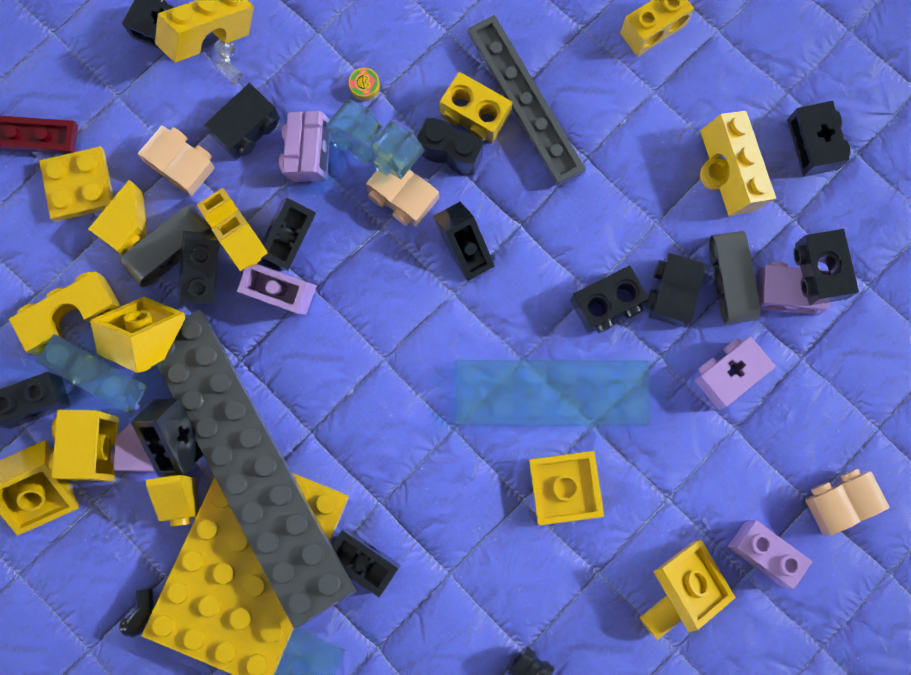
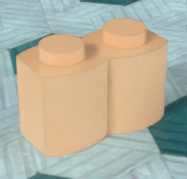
(177, 160)
(407, 197)
(846, 502)

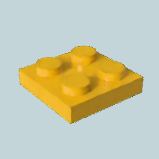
(76, 183)
(566, 488)
(694, 585)

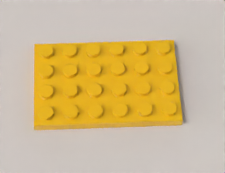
(218, 595)

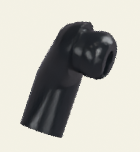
(137, 620)

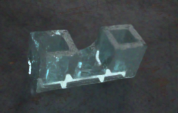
(390, 150)
(92, 374)

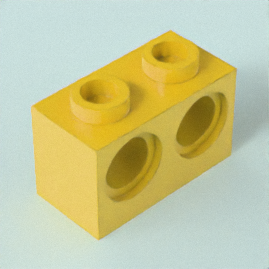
(655, 23)
(480, 101)

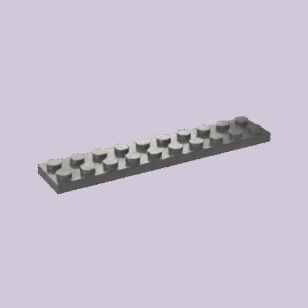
(254, 474)

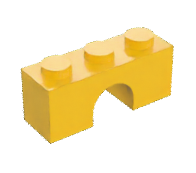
(185, 27)
(748, 182)
(232, 229)
(39, 321)

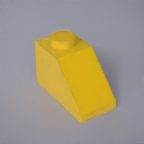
(123, 220)
(174, 498)

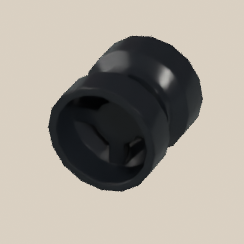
(529, 664)

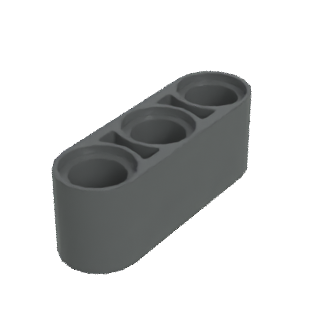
(162, 247)
(734, 277)

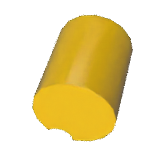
(660, 618)

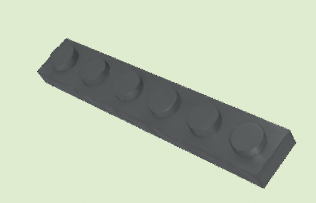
(527, 101)

